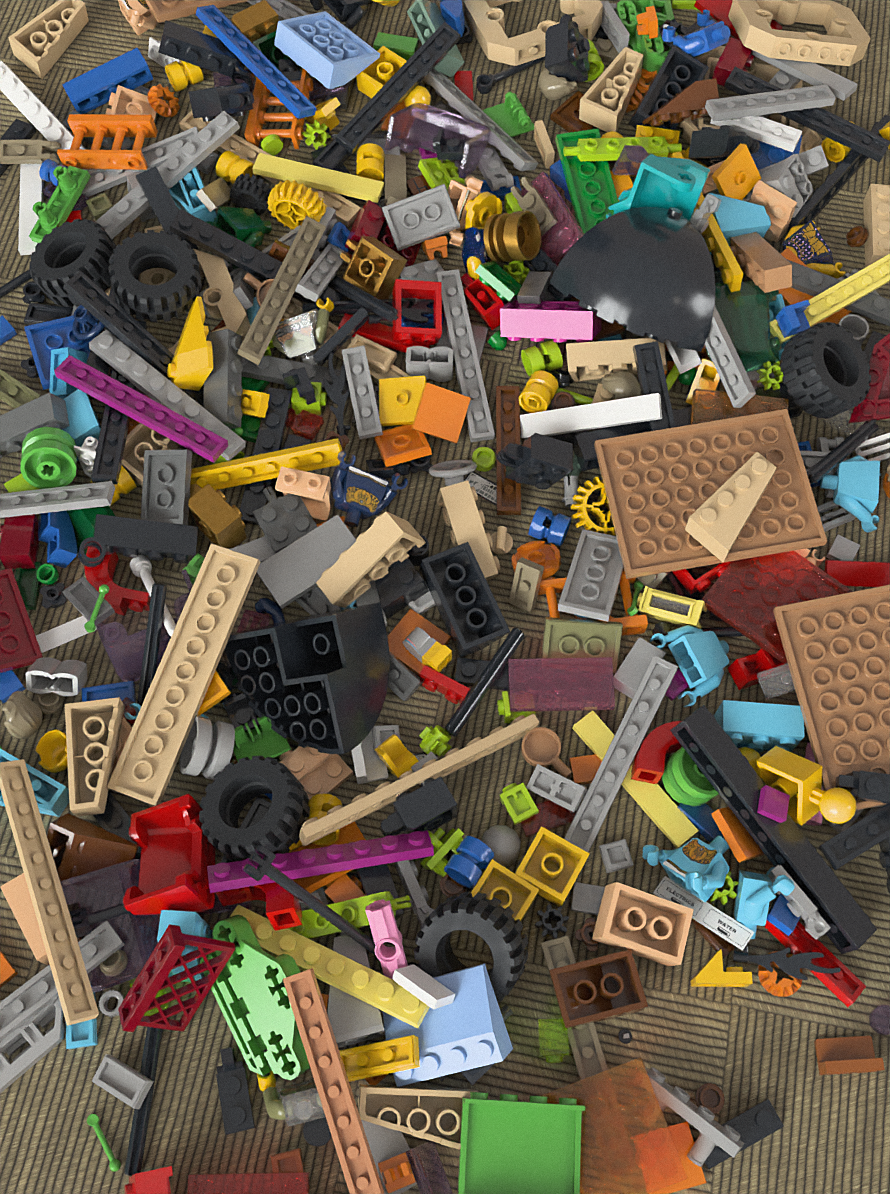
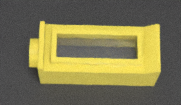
(670, 607)

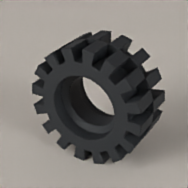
(250, 193)

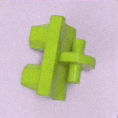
(441, 847)

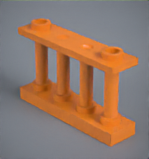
(258, 115)
(108, 126)
(631, 624)

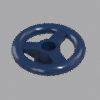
(84, 317)

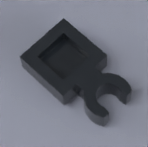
(378, 468)

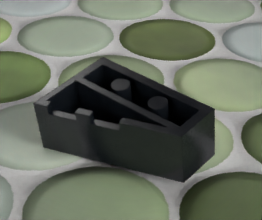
(400, 587)

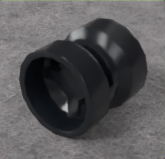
(416, 558)

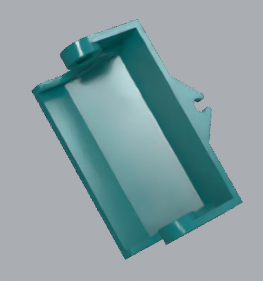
(664, 184)

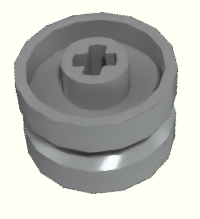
(207, 748)

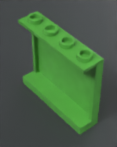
(519, 1145)

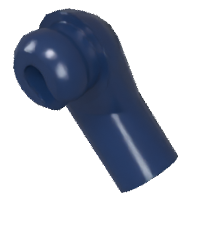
(268, 606)

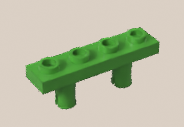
(55, 213)

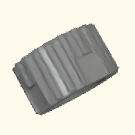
(104, 1001)

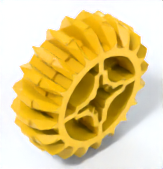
(294, 202)
(583, 508)

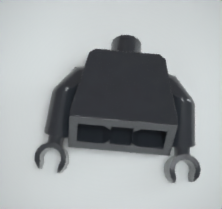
(346, 10)

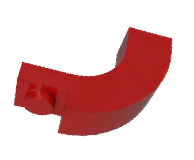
(117, 597)
(650, 758)
(281, 906)

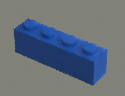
(96, 85)

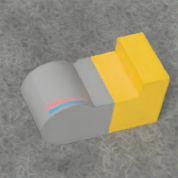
(427, 649)

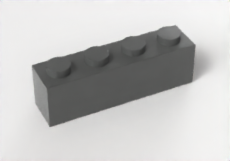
(223, 384)
(38, 413)

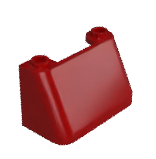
(171, 859)

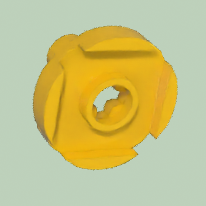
(481, 209)

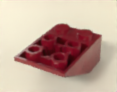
(372, 223)

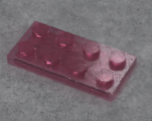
(566, 231)
(561, 684)

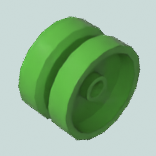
(48, 458)
(686, 781)

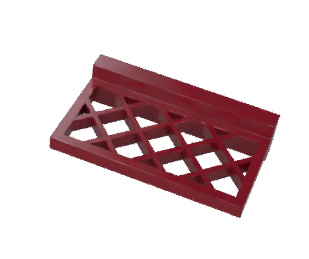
(156, 977)

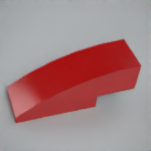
(745, 669)

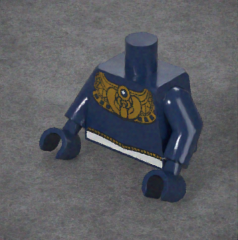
(361, 492)

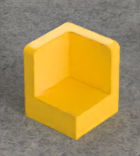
(396, 756)

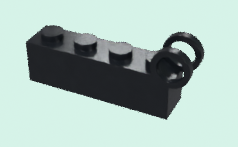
(202, 51)
(140, 537)

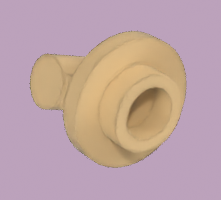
(501, 541)

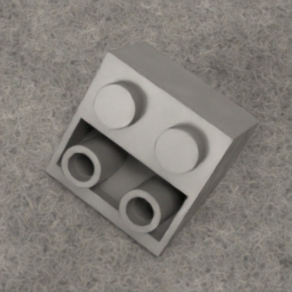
(790, 180)

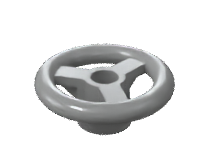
(452, 470)

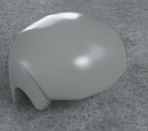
(503, 843)

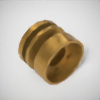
(512, 236)

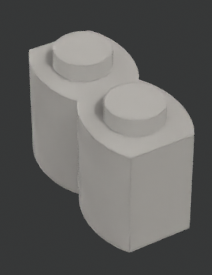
(432, 363)
(55, 676)

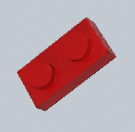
(435, 681)

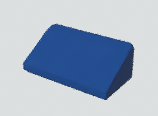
(702, 820)

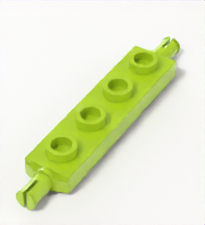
(610, 148)
(352, 910)

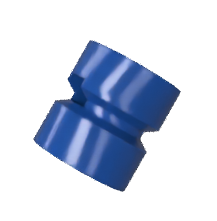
(558, 528)
(467, 865)

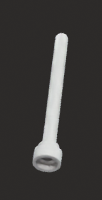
(142, 568)

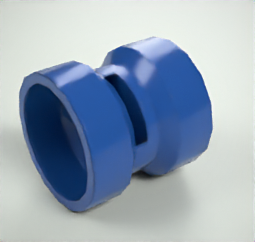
(47, 169)

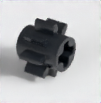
(556, 915)

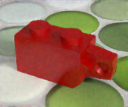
(482, 300)

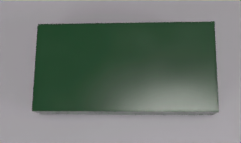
(29, 585)

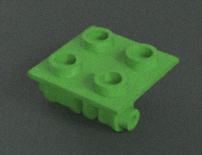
(511, 116)
(259, 741)

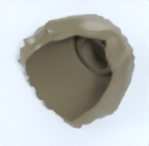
(555, 87)
(621, 384)
(22, 716)

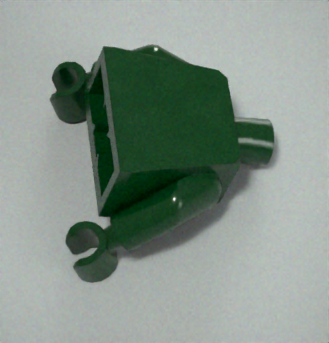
(242, 224)

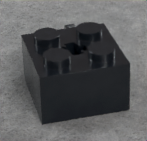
(567, 51)
(228, 98)
(716, 145)
(537, 461)
(422, 809)

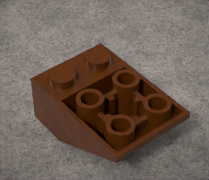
(685, 104)
(84, 847)

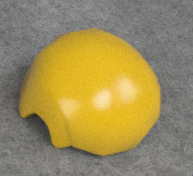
(53, 751)

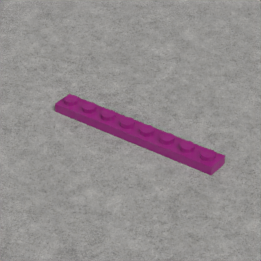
(141, 408)
(326, 860)

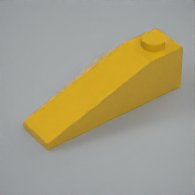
(193, 353)

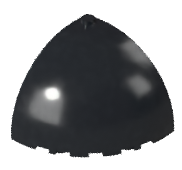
(644, 273)
(316, 675)

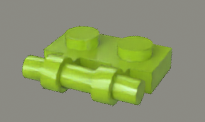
(439, 172)

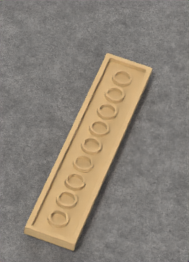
(184, 675)

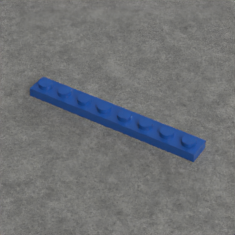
(255, 61)

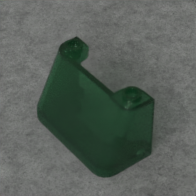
(748, 323)

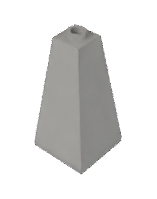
(350, 1017)

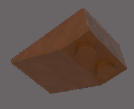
(598, 989)

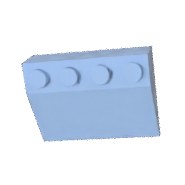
(324, 48)
(458, 1034)

